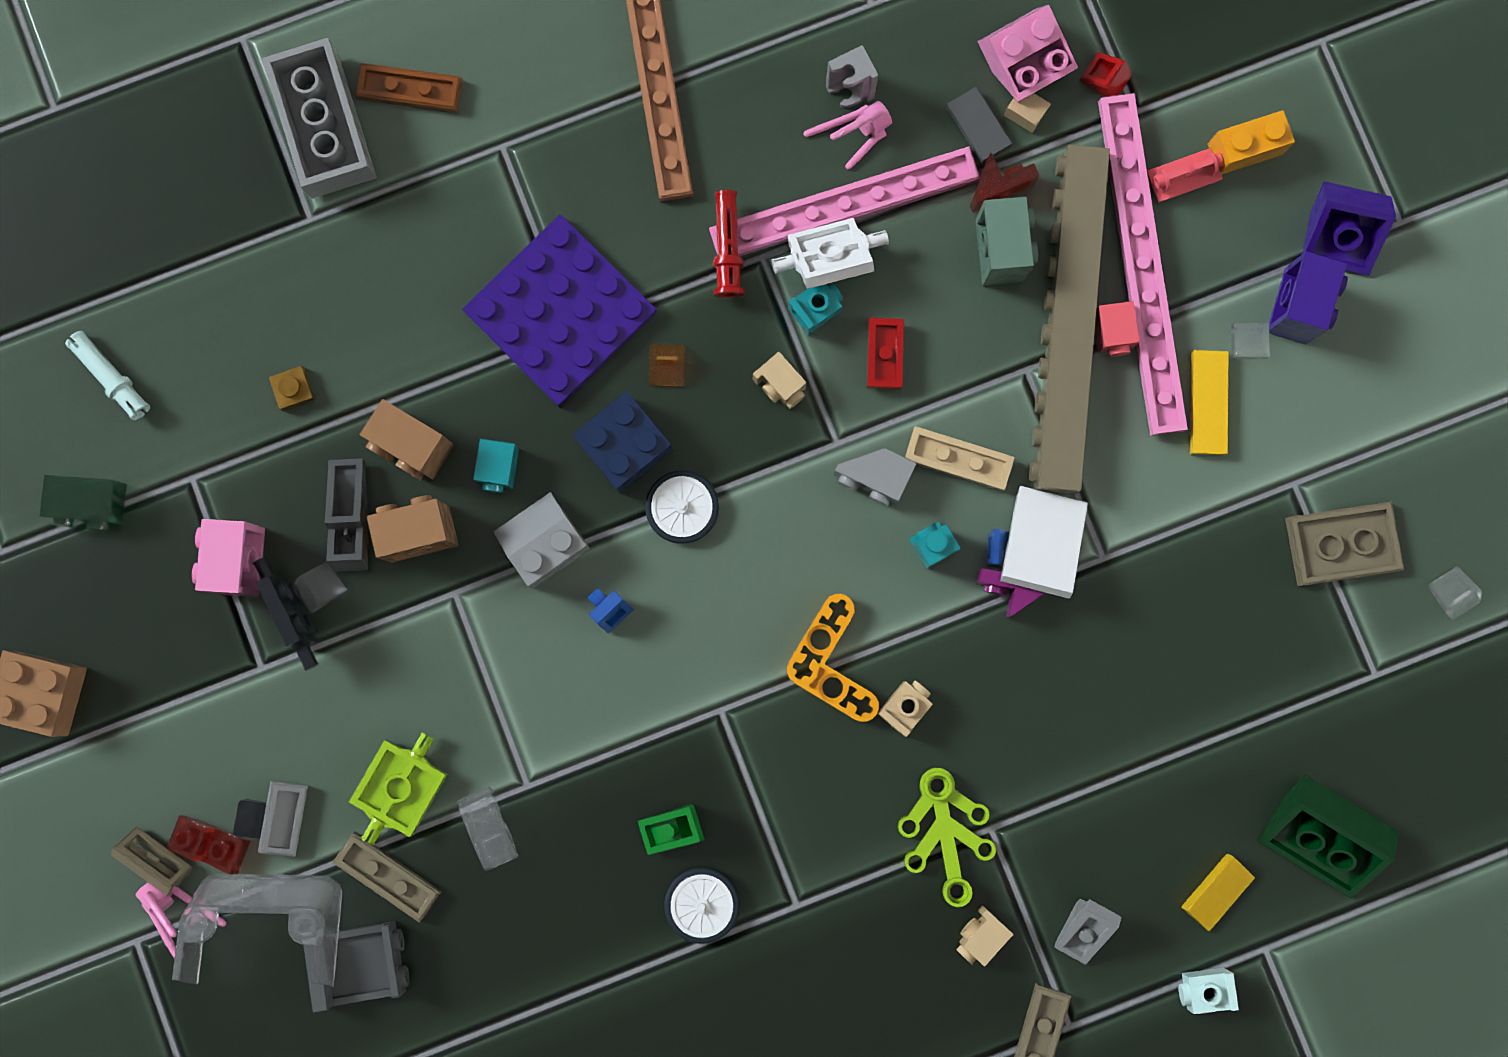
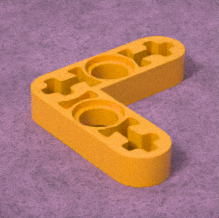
(821, 672)

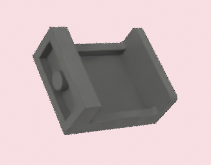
(365, 967)

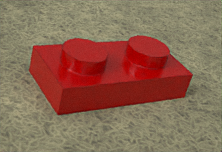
(885, 353)

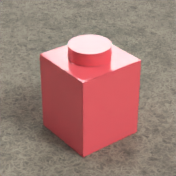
(1116, 328)

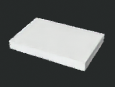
(1044, 542)

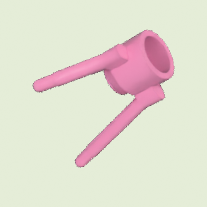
(869, 120)
(156, 903)

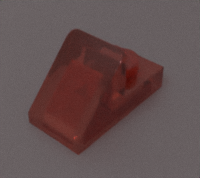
(995, 186)

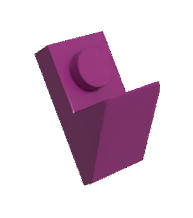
(1018, 597)

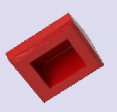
(1106, 75)

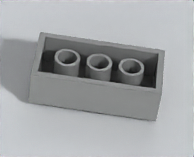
(319, 118)

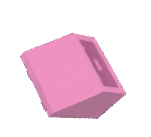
(1028, 53)

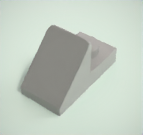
(1087, 930)

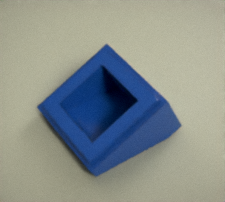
(997, 547)

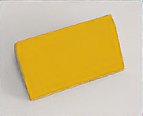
(1218, 892)

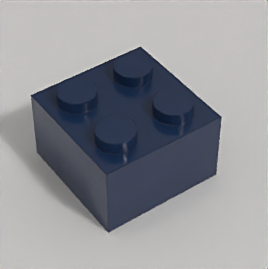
(623, 442)

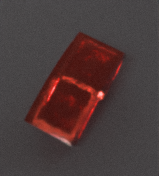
(208, 844)

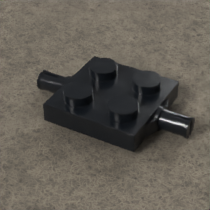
(283, 603)

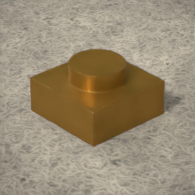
(292, 388)

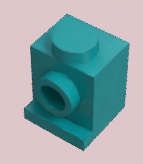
(813, 318)
(934, 544)

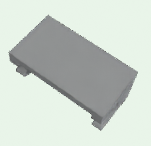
(855, 73)

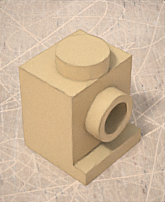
(781, 381)
(893, 712)
(983, 938)

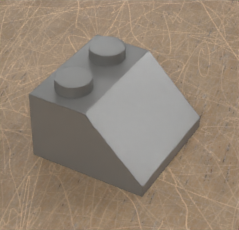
(541, 541)

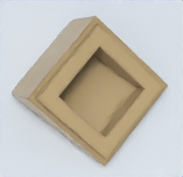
(1027, 111)

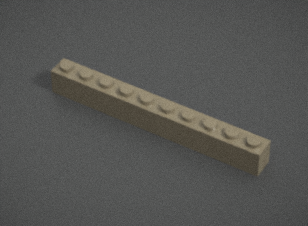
(1070, 320)

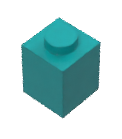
(496, 465)

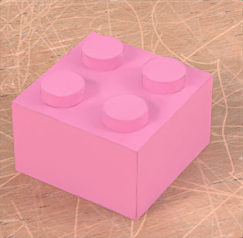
(228, 557)

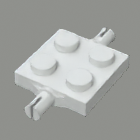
(830, 253)

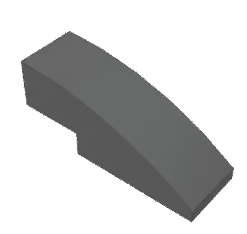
(347, 515)

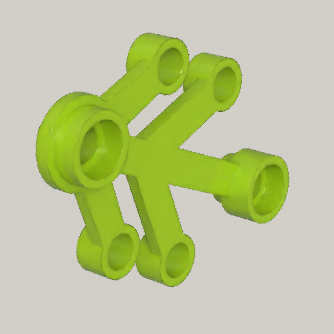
(945, 830)

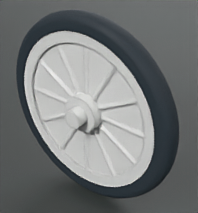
(682, 507)
(701, 905)

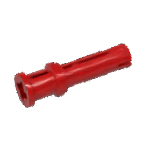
(728, 261)

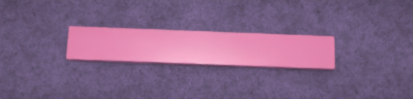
(855, 200)

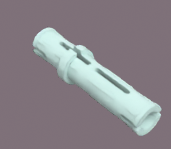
(116, 385)

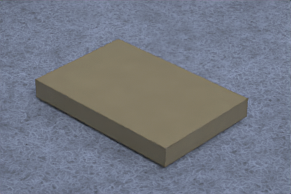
(1344, 543)

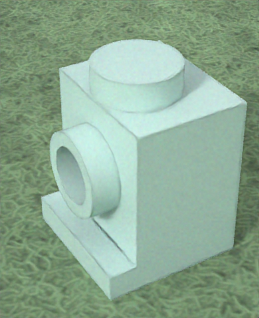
(1195, 984)

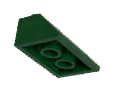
(1330, 837)

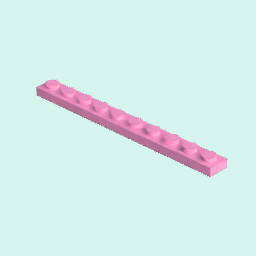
(1142, 264)

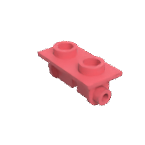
(1185, 174)

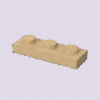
(959, 458)

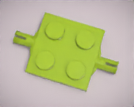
(398, 788)

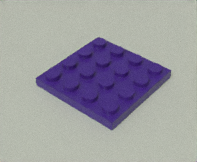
(559, 310)

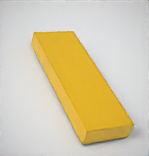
(1209, 403)

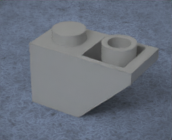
(879, 473)

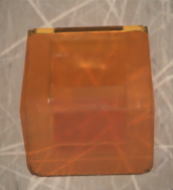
(666, 365)

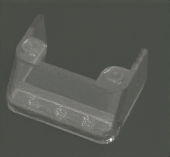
(308, 899)

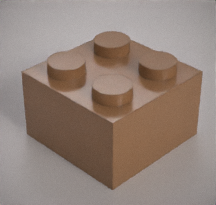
(401, 436)
(412, 529)
(38, 693)

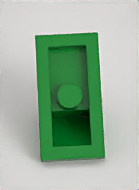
(671, 829)

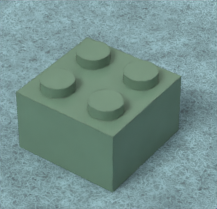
(1005, 240)

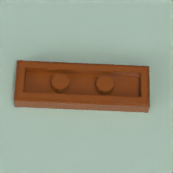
(408, 87)

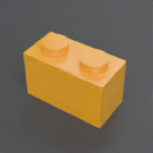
(1252, 141)

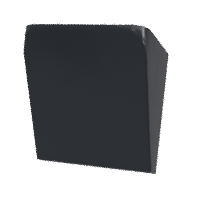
(249, 818)

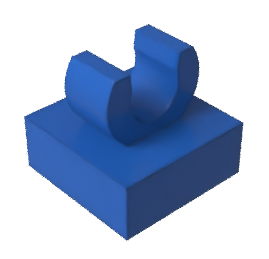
(609, 609)

